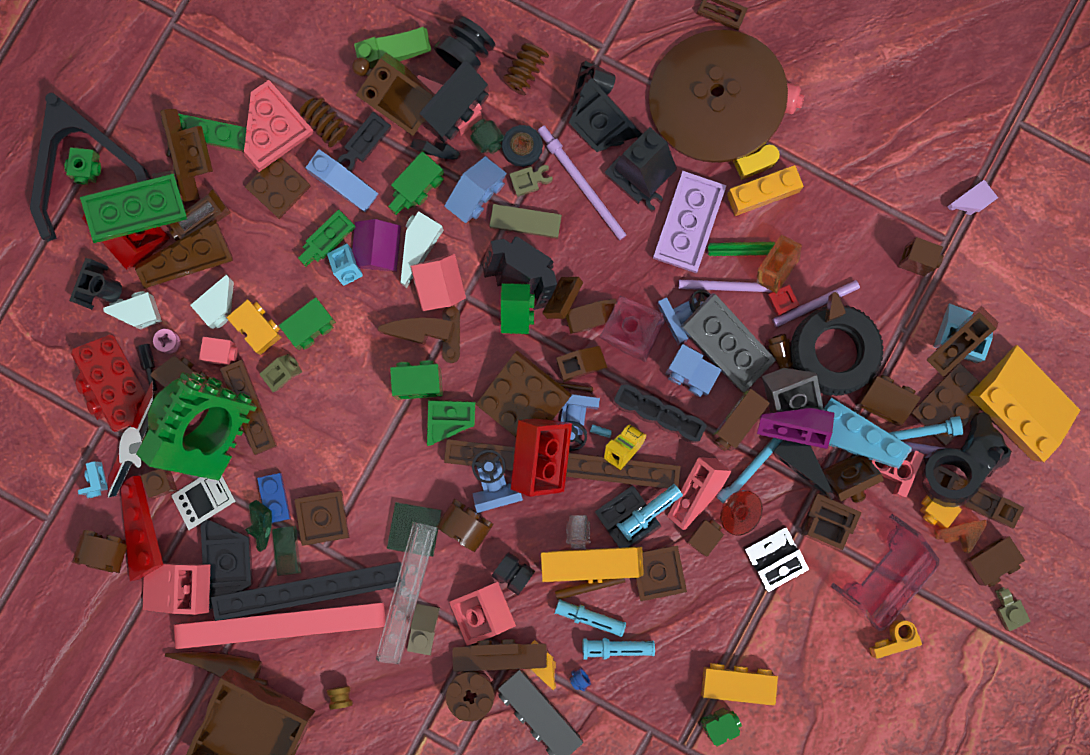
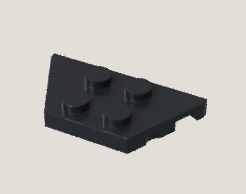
(600, 118)
(228, 558)

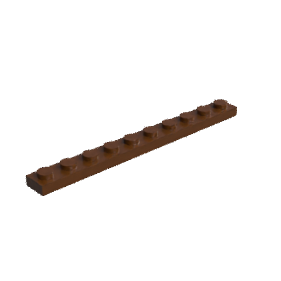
(578, 465)

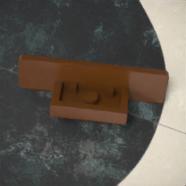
(187, 152)
(499, 657)

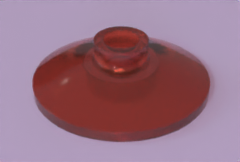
(748, 515)

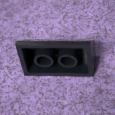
(454, 102)

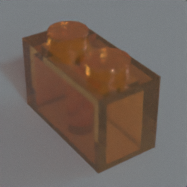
(779, 263)

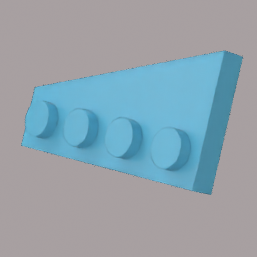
(865, 438)

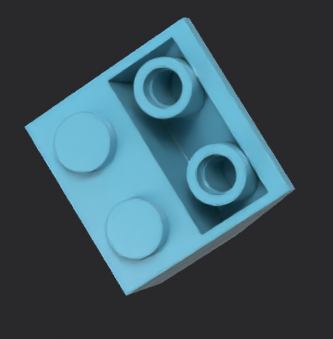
(952, 320)

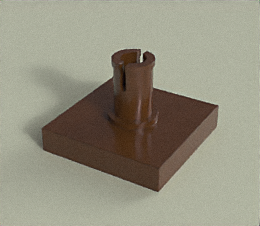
(852, 477)

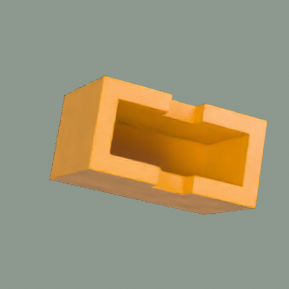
(250, 320)

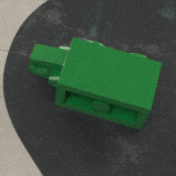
(415, 183)

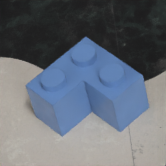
(474, 189)
(692, 371)

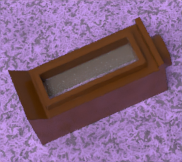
(200, 214)

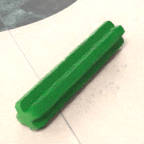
(739, 248)

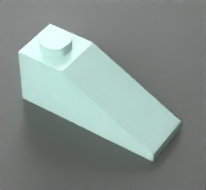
(419, 240)

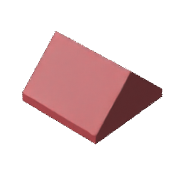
(438, 282)

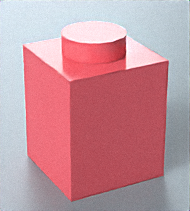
(218, 351)

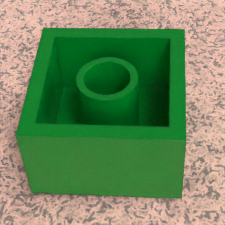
(416, 381)

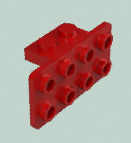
(108, 382)

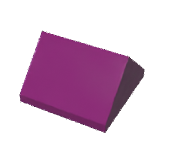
(376, 245)

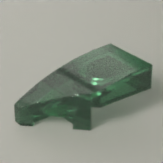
(261, 524)

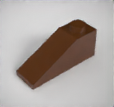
(963, 341)

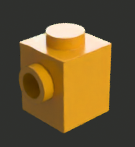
(938, 514)

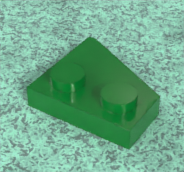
(448, 418)

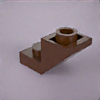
(590, 315)

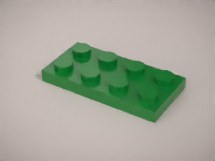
(133, 208)

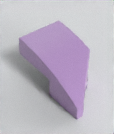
(975, 199)

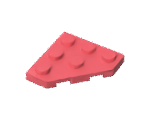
(272, 126)

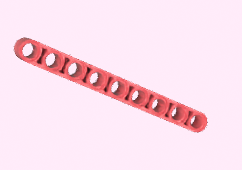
(279, 625)

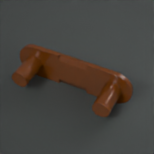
(451, 349)

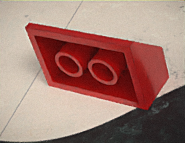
(135, 247)
(541, 457)

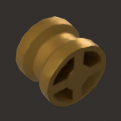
(339, 697)

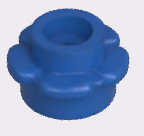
(580, 680)

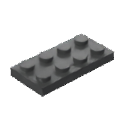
(727, 343)

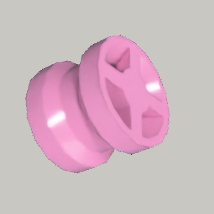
(170, 344)

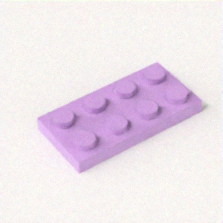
(689, 222)

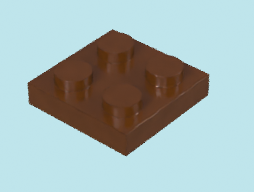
(278, 187)
(322, 518)
(662, 574)

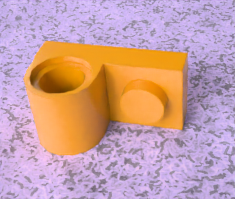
(885, 647)

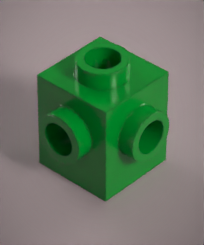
(83, 165)

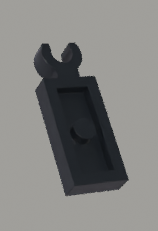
(365, 140)
(628, 188)

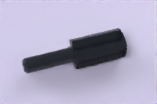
(147, 362)

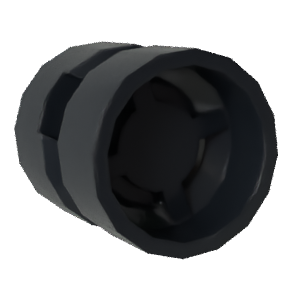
(513, 573)

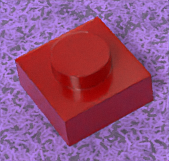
(783, 300)

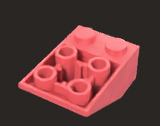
(177, 589)

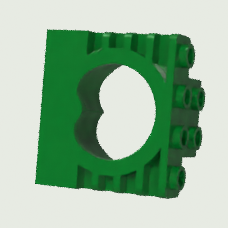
(205, 449)

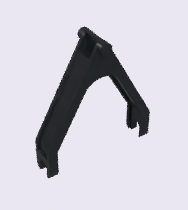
(58, 123)

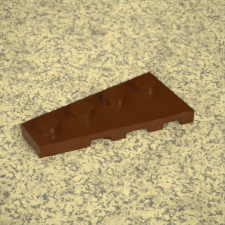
(189, 255)

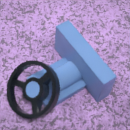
(678, 315)
(574, 412)
(495, 490)

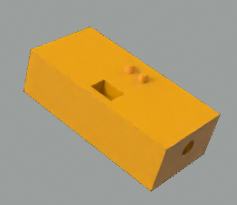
(592, 564)

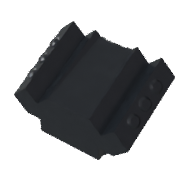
(521, 264)

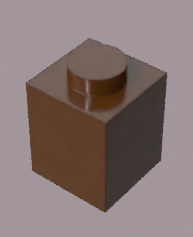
(158, 483)
(706, 537)

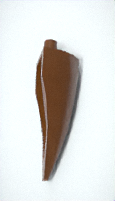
(219, 663)

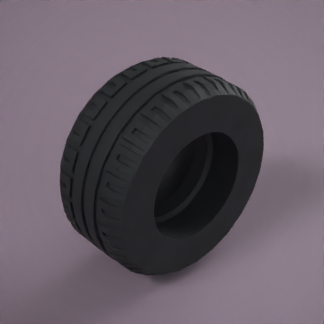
(867, 343)

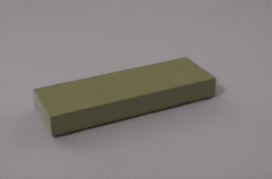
(525, 221)

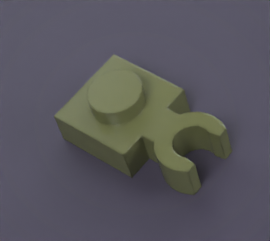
(526, 181)

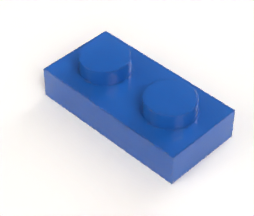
(274, 496)

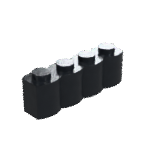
(664, 416)

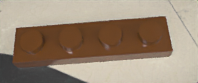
(257, 429)

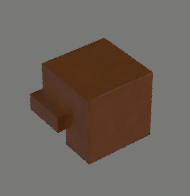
(830, 522)

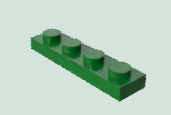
(217, 133)

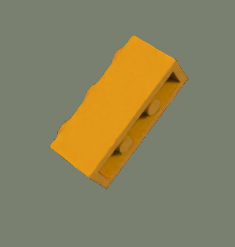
(765, 190)
(739, 684)

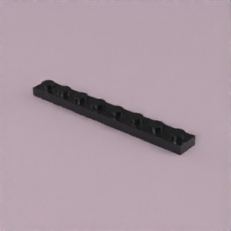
(305, 591)

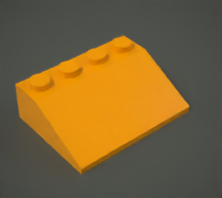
(1026, 405)

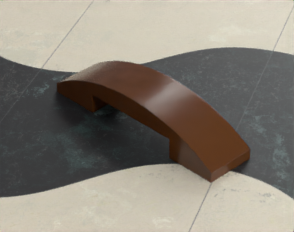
(983, 502)

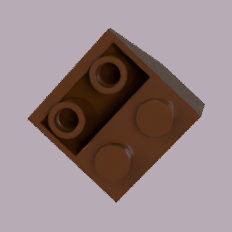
(888, 400)

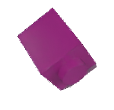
(800, 426)

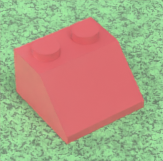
(482, 613)

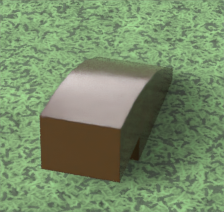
(419, 329)

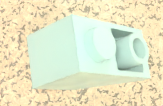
(137, 311)

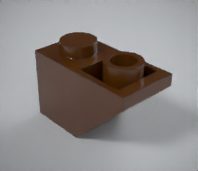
(581, 363)

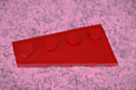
(140, 536)

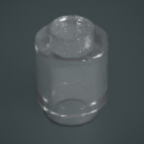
(578, 531)

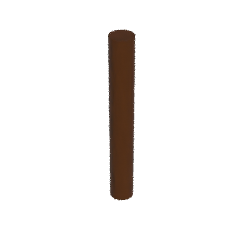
(587, 587)

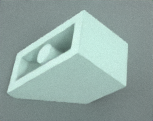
(215, 303)

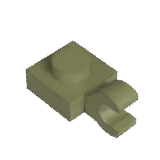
(1012, 612)

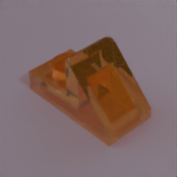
(968, 533)

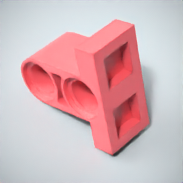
(903, 484)

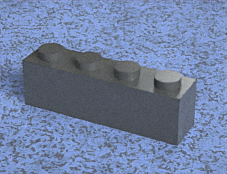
(540, 714)

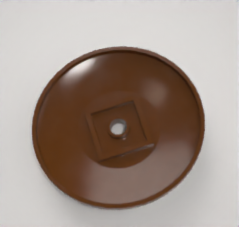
(725, 125)

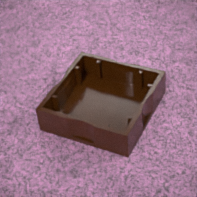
(250, 720)

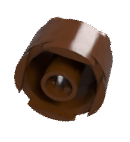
(464, 525)
(99, 552)
(464, 708)

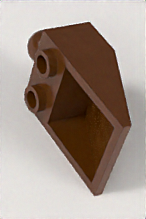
(397, 96)

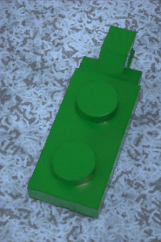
(326, 238)

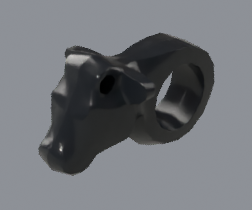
(978, 459)

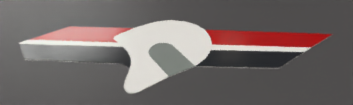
(129, 445)

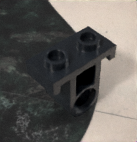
(600, 75)
(93, 284)

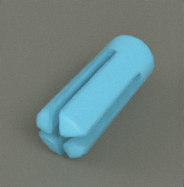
(601, 431)

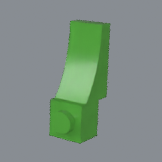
(399, 46)

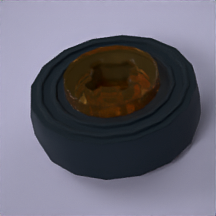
(526, 153)

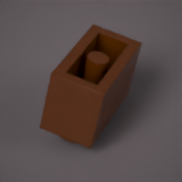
(921, 257)
(994, 561)

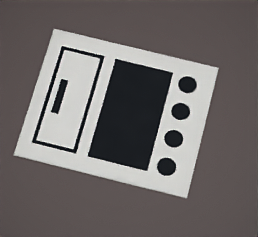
(202, 500)

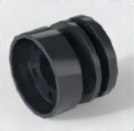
(466, 44)

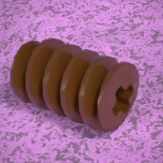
(523, 67)
(323, 121)

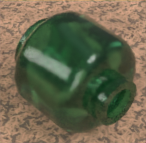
(486, 136)

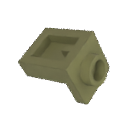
(280, 372)

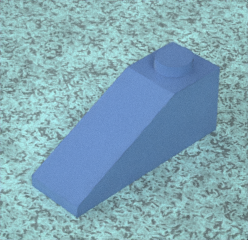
(341, 180)

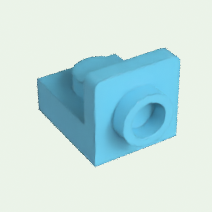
(344, 264)
(96, 477)

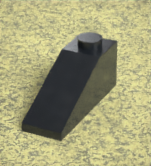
(804, 462)

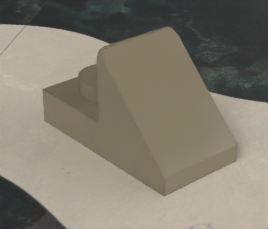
(423, 629)

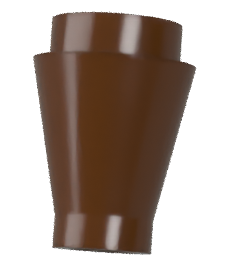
(781, 350)

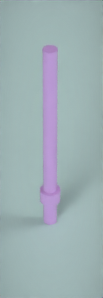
(555, 147)

